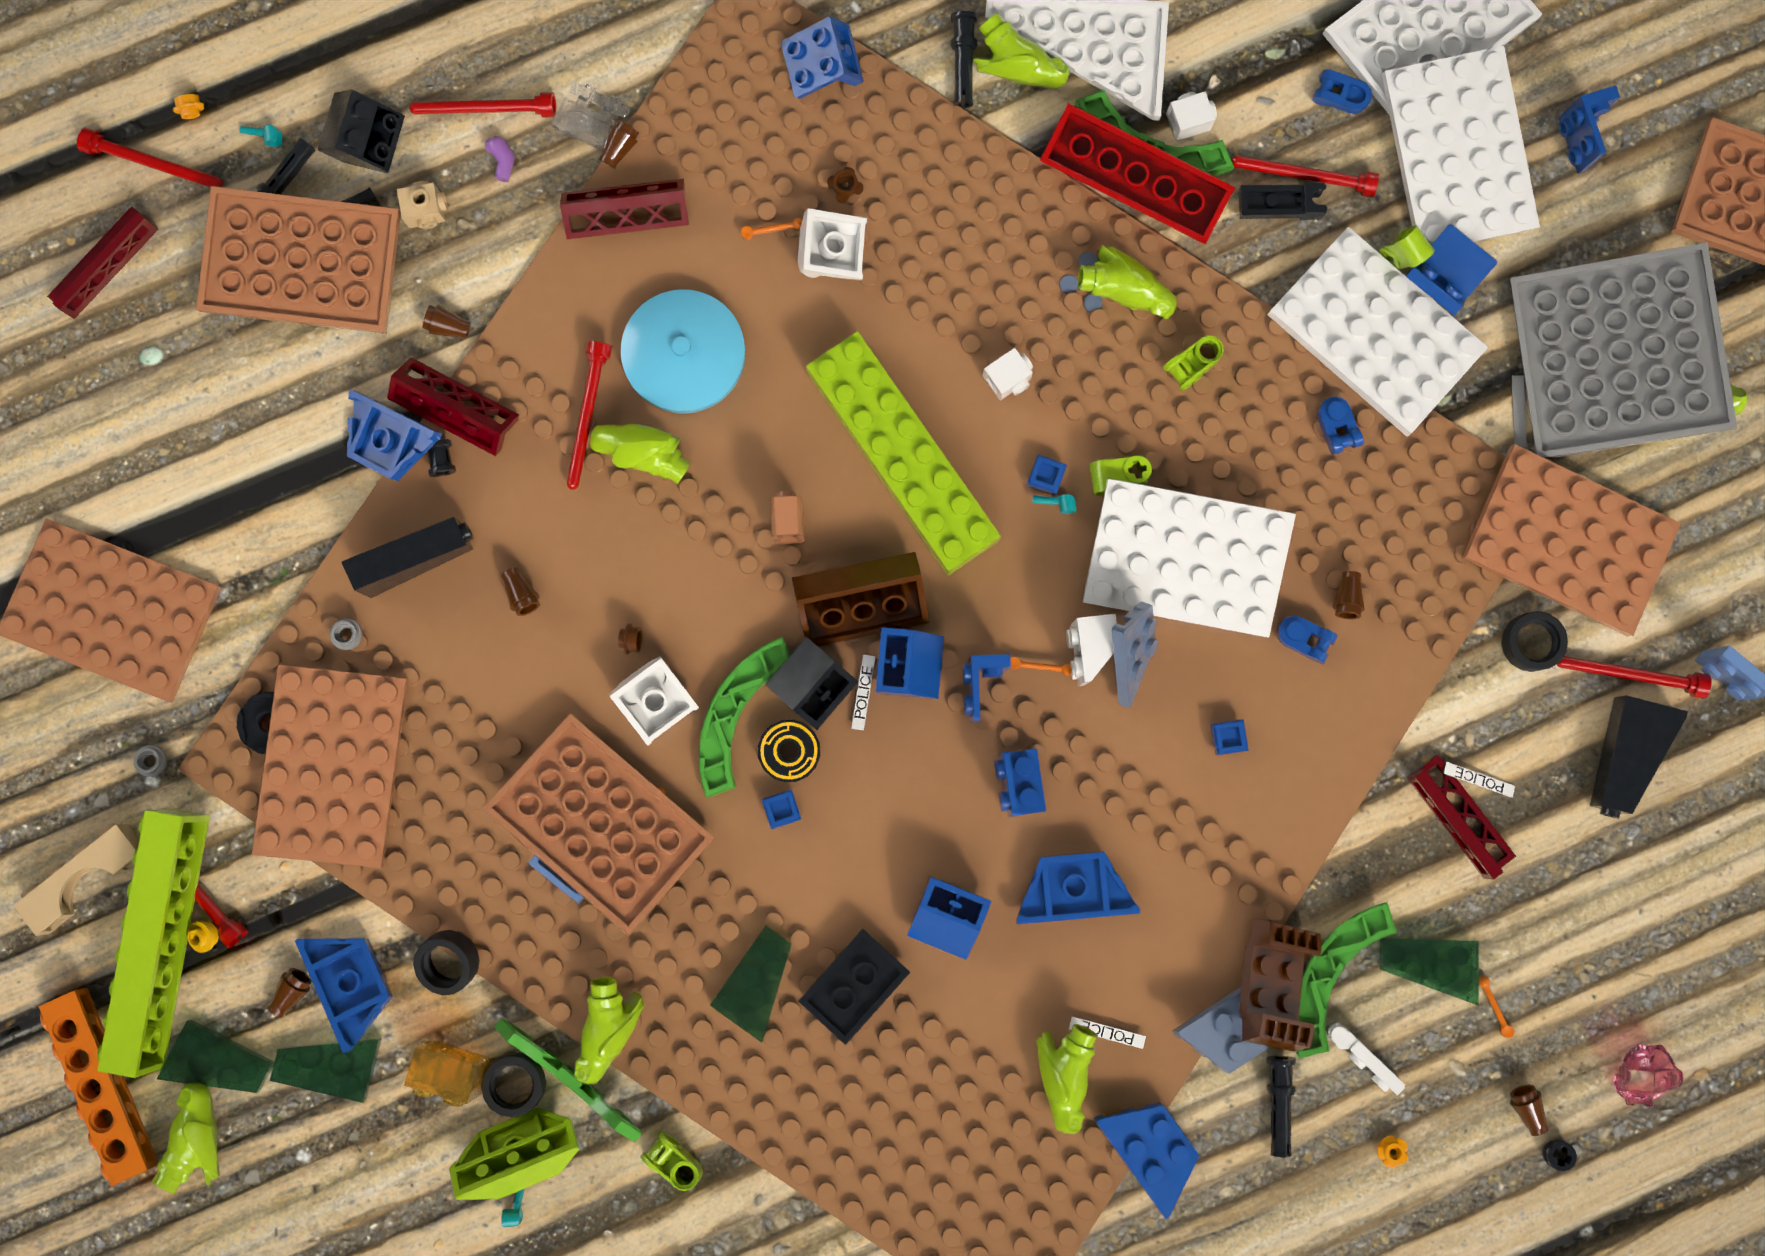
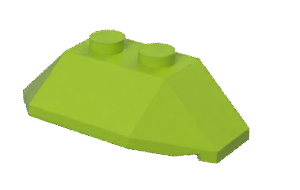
(514, 1155)

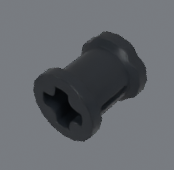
(440, 459)

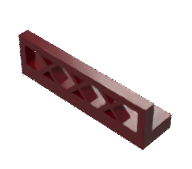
(624, 197)
(102, 263)
(447, 408)
(1455, 821)

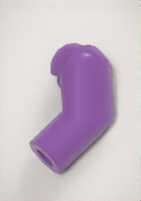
(504, 155)

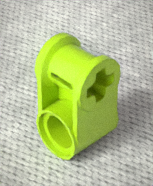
(1408, 249)
(1191, 365)
(1119, 470)
(671, 1161)

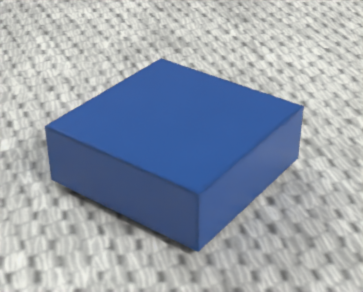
(1046, 474)
(1229, 737)
(781, 809)

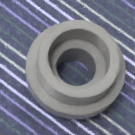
(338, 629)
(141, 759)

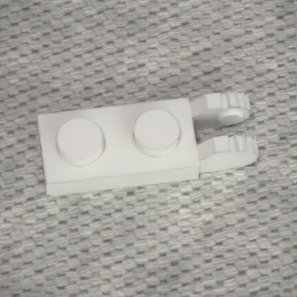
(1364, 1057)

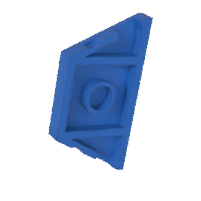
(386, 437)
(1075, 889)
(346, 984)
(1152, 1151)

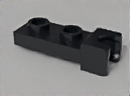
(1281, 201)

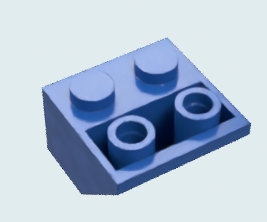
(909, 663)
(949, 918)

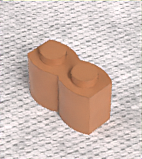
(787, 518)

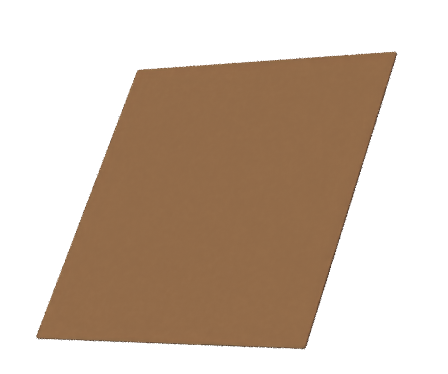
(937, 1108)

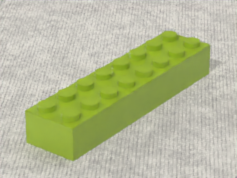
(902, 453)
(153, 942)

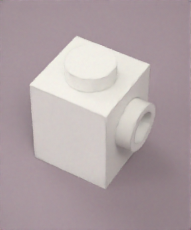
(1191, 115)
(1009, 374)

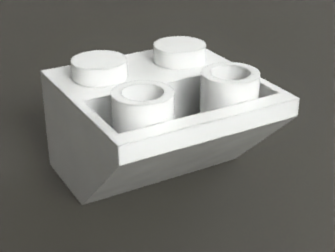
(1091, 644)

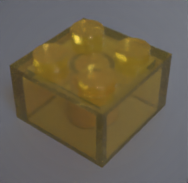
(446, 1072)

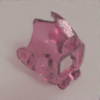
(1652, 1059)

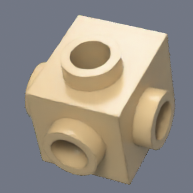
(422, 205)

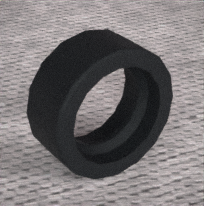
(1558, 638)
(431, 978)
(489, 1089)

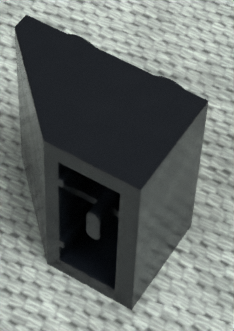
(361, 131)
(811, 683)

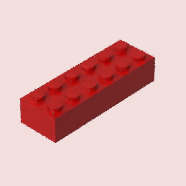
(1137, 174)

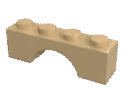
(51, 903)

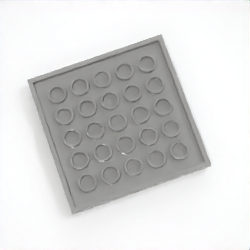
(1623, 352)

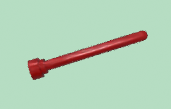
(542, 105)
(92, 142)
(1363, 183)
(597, 356)
(1696, 685)
(228, 929)

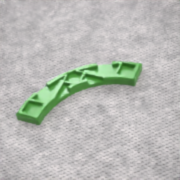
(1210, 158)
(726, 710)
(1324, 970)
(565, 1074)

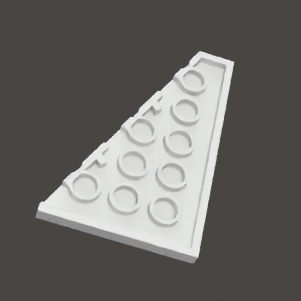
(1101, 41)

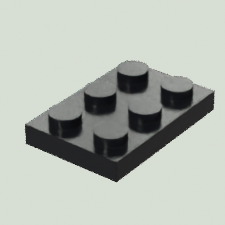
(854, 986)

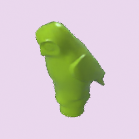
(1019, 58)
(1126, 283)
(641, 449)
(605, 1028)
(1066, 1075)
(191, 1140)

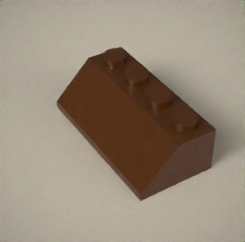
(861, 599)

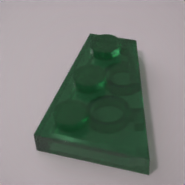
(1435, 963)
(753, 985)
(214, 1061)
(328, 1069)

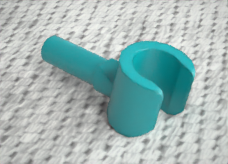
(271, 136)
(1066, 502)
(513, 1216)

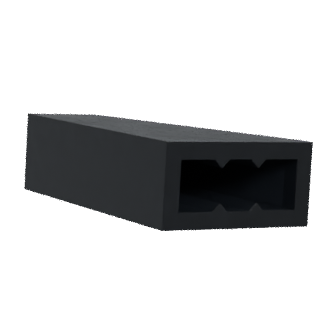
(407, 557)
(1632, 752)

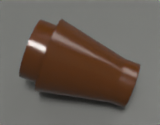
(618, 143)
(445, 323)
(520, 593)
(1349, 598)
(290, 989)
(1530, 1108)

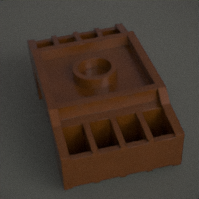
(1274, 985)

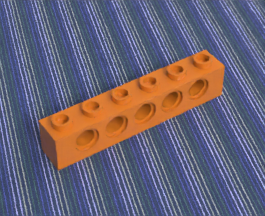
(114, 1090)

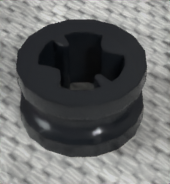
(1568, 1149)

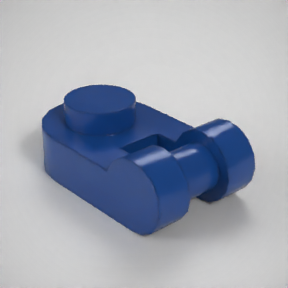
(1354, 93)
(1335, 414)
(1295, 632)

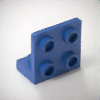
(821, 57)
(1580, 127)
(1452, 269)
(991, 667)
(1021, 782)

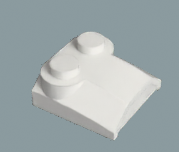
(831, 245)
(653, 699)

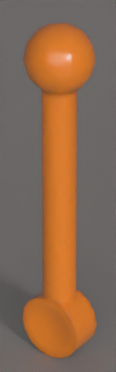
(747, 232)
(1016, 663)
(1505, 1030)

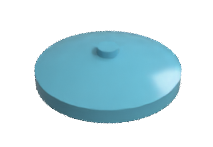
(683, 351)

